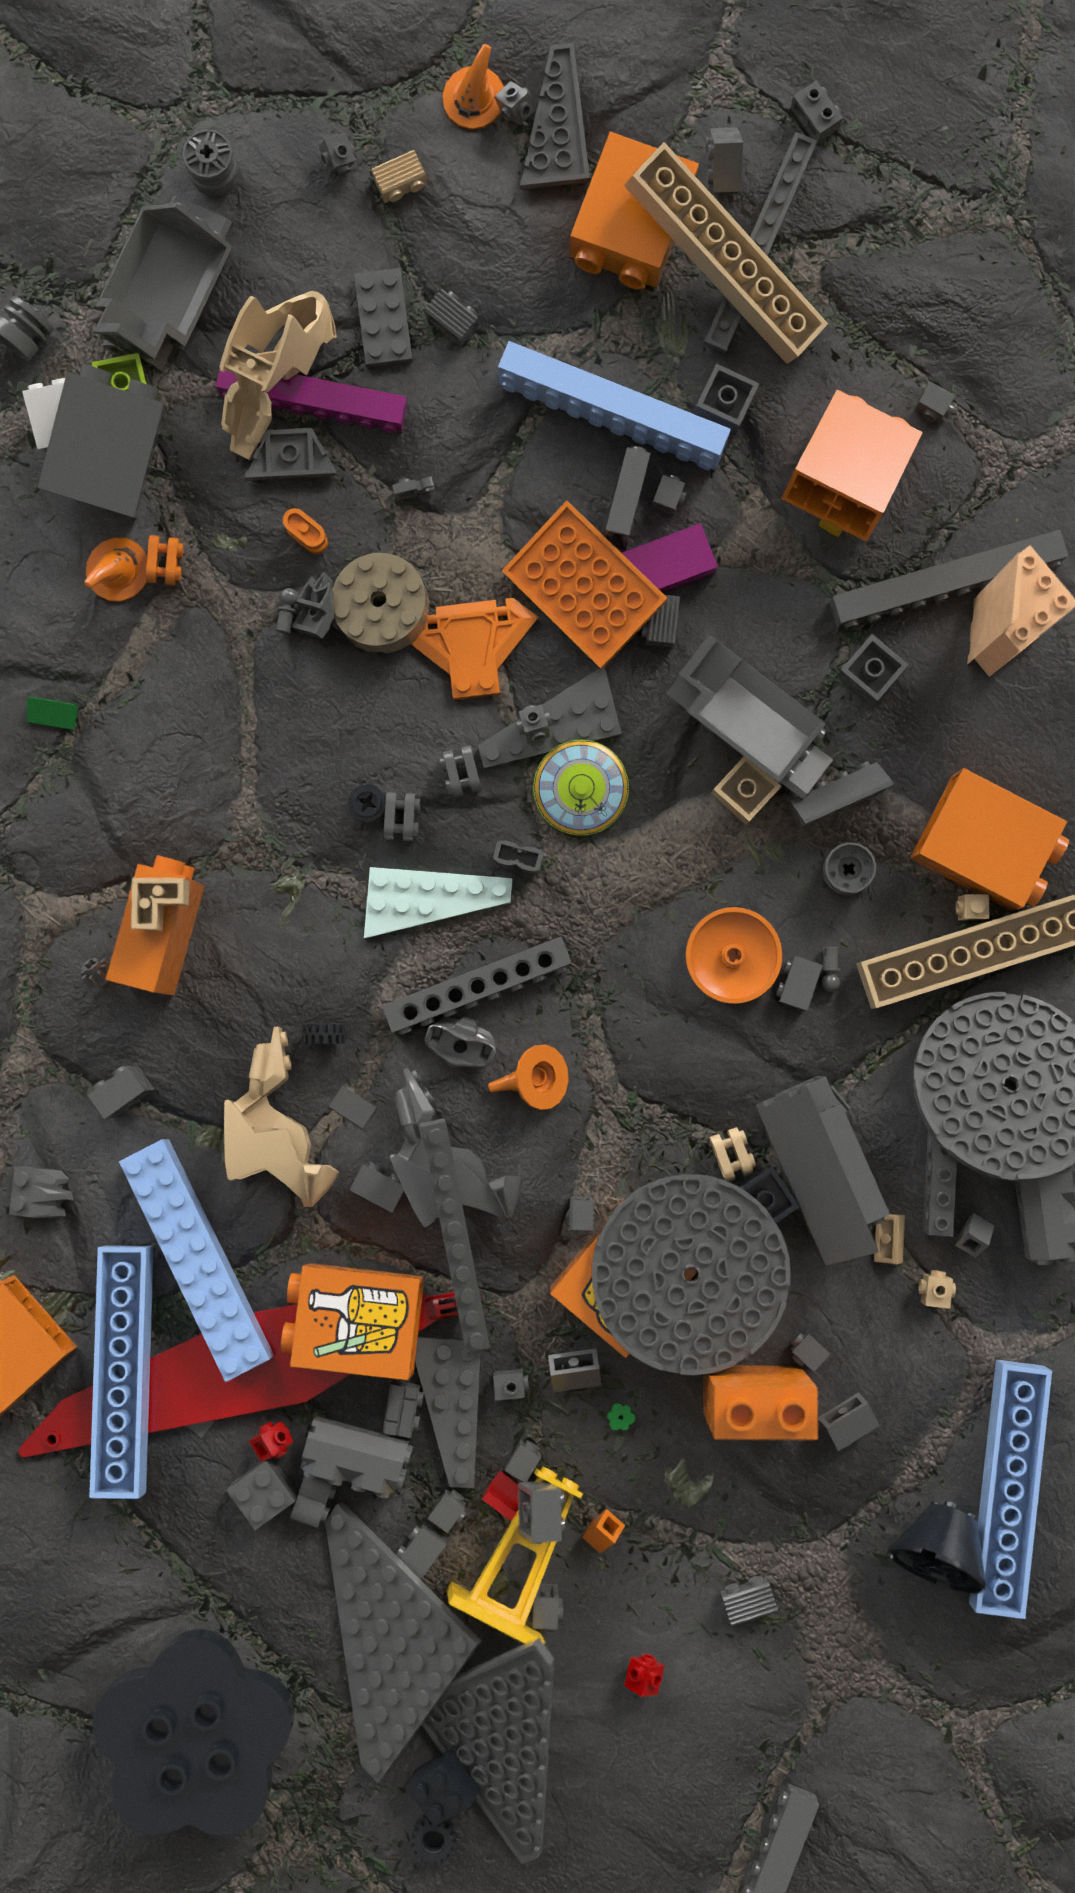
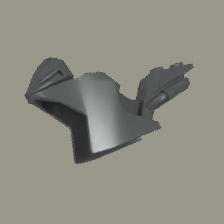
(413, 1170)

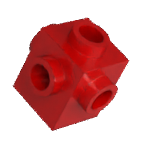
(271, 1441)
(644, 1675)

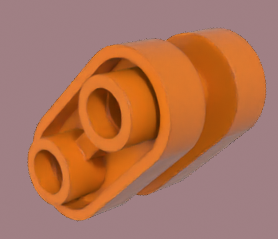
(305, 531)
(173, 550)

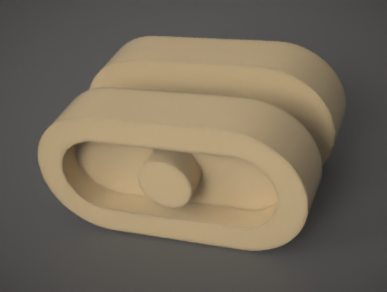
(737, 1140)

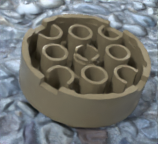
(380, 579)

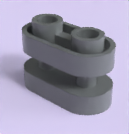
(455, 784)
(410, 806)

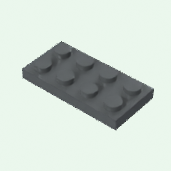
(383, 317)

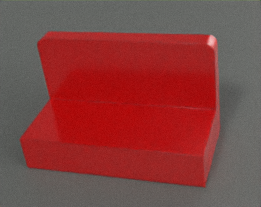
(502, 1495)

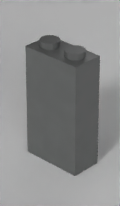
(627, 496)

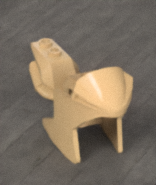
(246, 403)
(265, 1139)

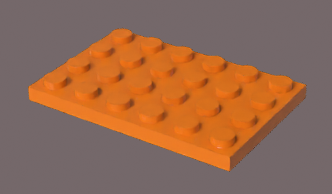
(584, 585)

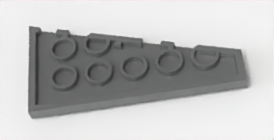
(557, 137)
(577, 713)
(452, 1394)

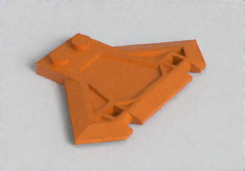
(474, 643)

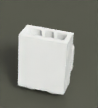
(42, 409)

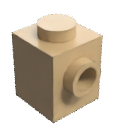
(972, 907)

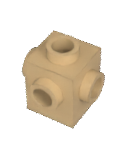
(941, 1296)

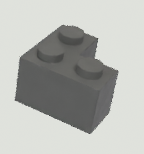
(725, 151)

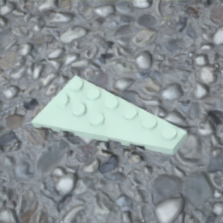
(415, 898)

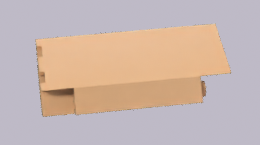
(1015, 610)

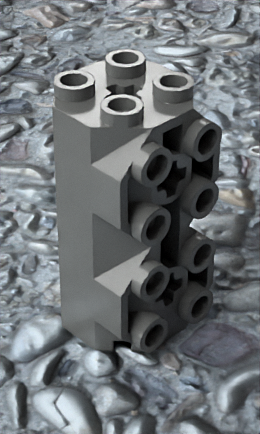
(1048, 1217)
(355, 1455)

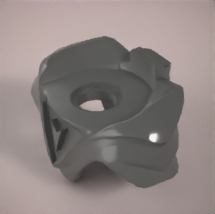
(480, 1042)

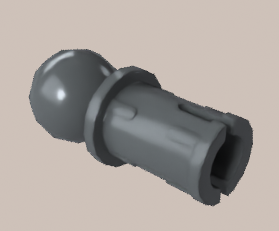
(288, 599)
(830, 981)

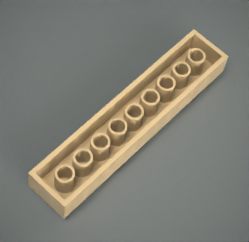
(725, 253)
(969, 952)

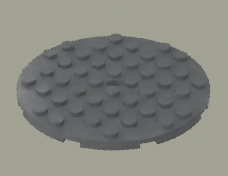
(963, 1078)
(698, 1322)

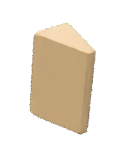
(890, 1239)

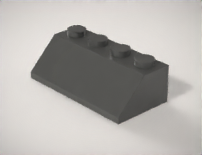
(839, 794)

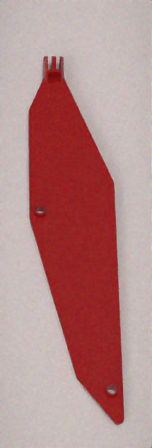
(191, 1389)

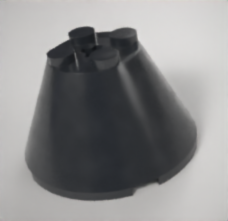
(943, 1547)

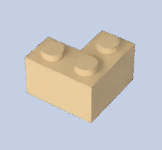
(151, 896)

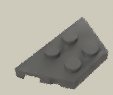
(290, 455)

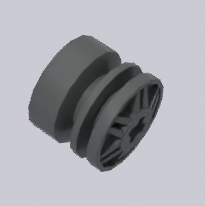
(213, 174)
(22, 327)
(863, 868)

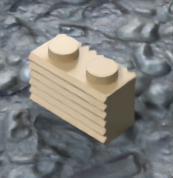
(399, 176)

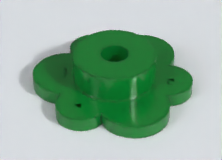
(624, 1422)

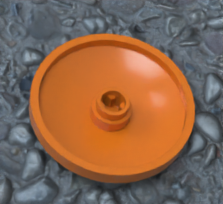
(733, 955)

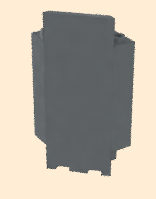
(162, 279)
(752, 716)
(824, 1169)

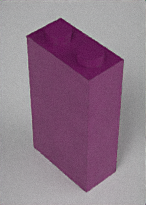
(675, 558)

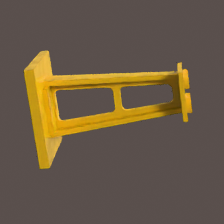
(494, 1613)

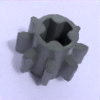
(95, 972)

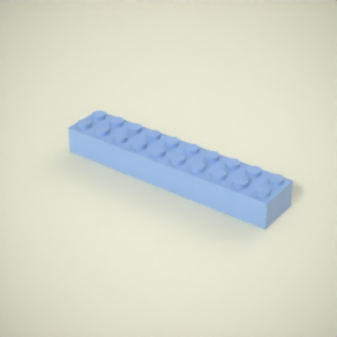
(612, 406)
(196, 1259)
(121, 1372)
(1011, 1485)

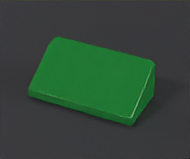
(51, 713)

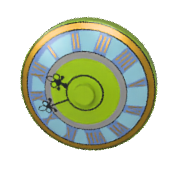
(580, 787)

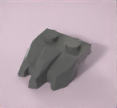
(317, 607)
(38, 1192)

